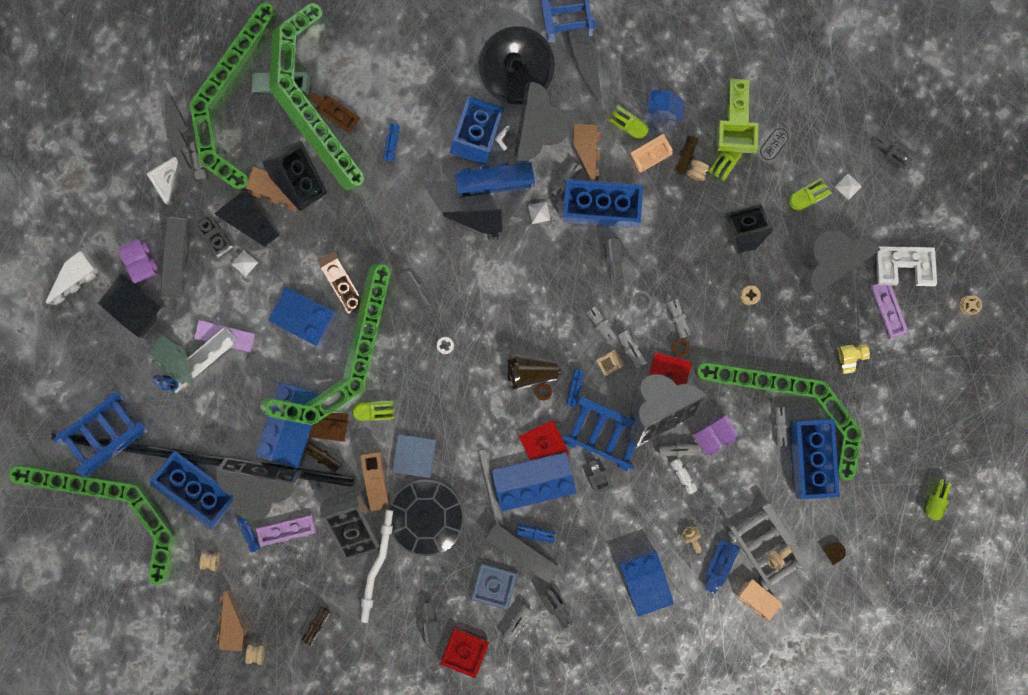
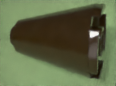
(530, 371)

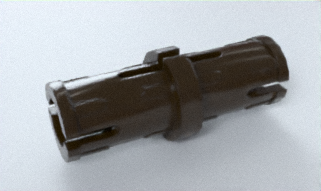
(686, 155)
(322, 457)
(315, 625)

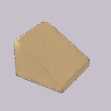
(610, 362)

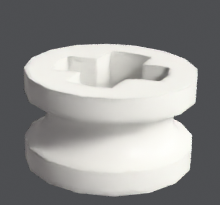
(443, 351)

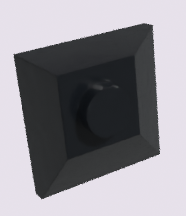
(748, 228)

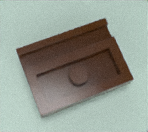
(331, 427)

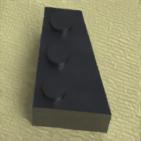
(248, 218)

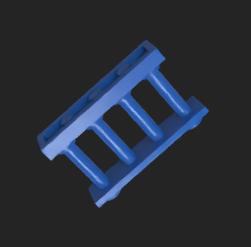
(553, 28)
(603, 414)
(117, 444)

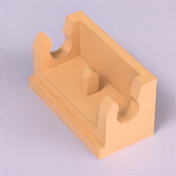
(651, 153)
(758, 600)

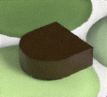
(835, 552)

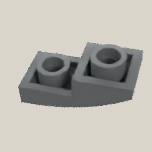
(213, 235)

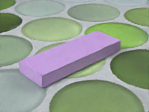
(889, 310)
(207, 330)
(286, 530)

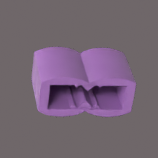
(137, 261)
(715, 434)

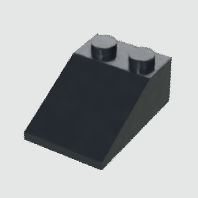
(295, 175)
(482, 222)
(132, 306)

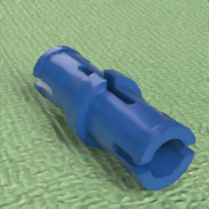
(164, 385)
(535, 533)

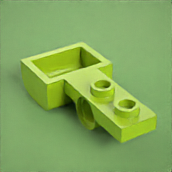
(737, 132)

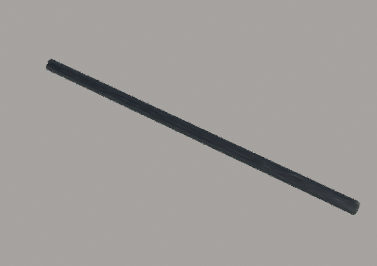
(211, 459)

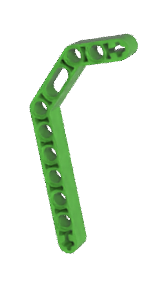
(221, 86)
(290, 91)
(354, 356)
(809, 391)
(106, 492)

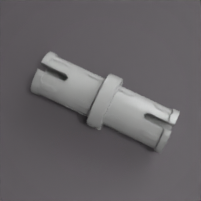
(569, 174)
(679, 318)
(601, 325)
(638, 360)
(782, 426)
(692, 449)
(524, 613)

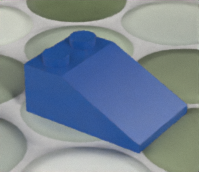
(476, 130)
(302, 317)
(646, 582)

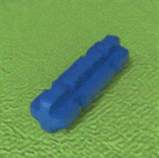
(391, 142)
(575, 388)
(248, 534)

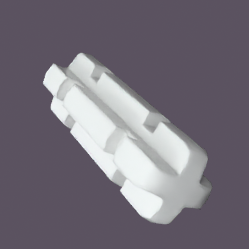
(683, 476)

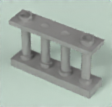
(776, 530)

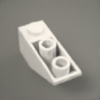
(72, 275)

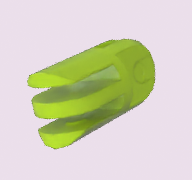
(634, 126)
(728, 159)
(806, 196)
(372, 411)
(937, 506)

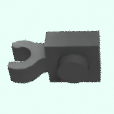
(599, 479)

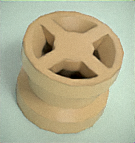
(698, 170)
(747, 297)
(974, 305)
(209, 560)
(255, 654)

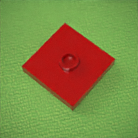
(671, 367)
(543, 441)
(464, 652)

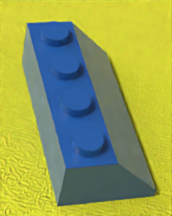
(495, 180)
(602, 203)
(284, 439)
(814, 459)
(533, 481)
(192, 490)

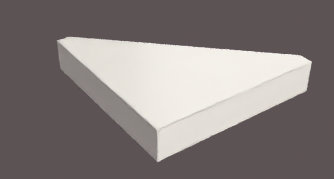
(163, 178)

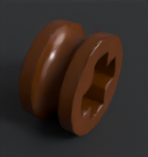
(675, 346)
(543, 398)

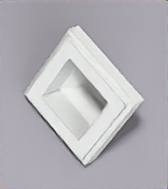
(506, 138)
(848, 186)
(539, 212)
(244, 263)

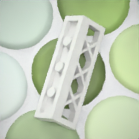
(209, 353)

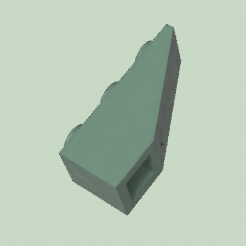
(260, 82)
(173, 358)

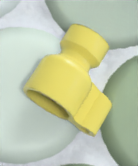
(850, 354)

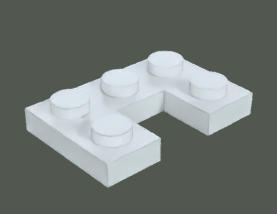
(920, 258)

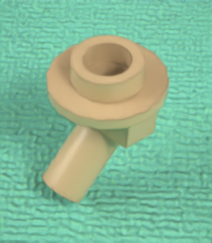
(692, 534)
(775, 559)

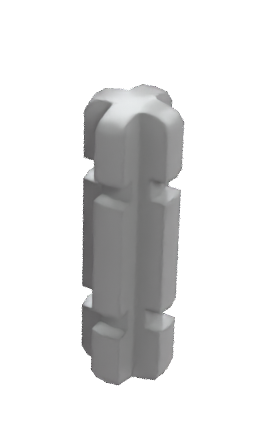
(199, 172)

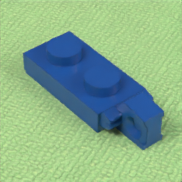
(721, 565)

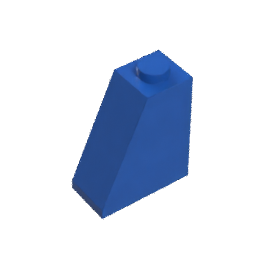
(664, 105)

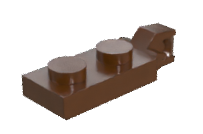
(335, 112)

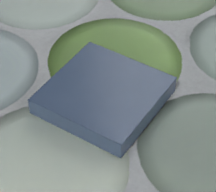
(414, 456)
(494, 586)

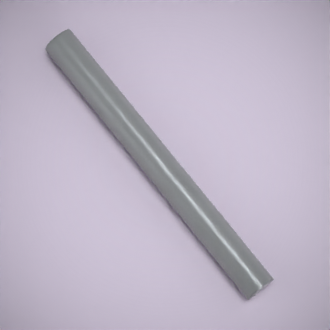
(491, 487)

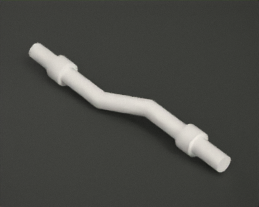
(367, 601)

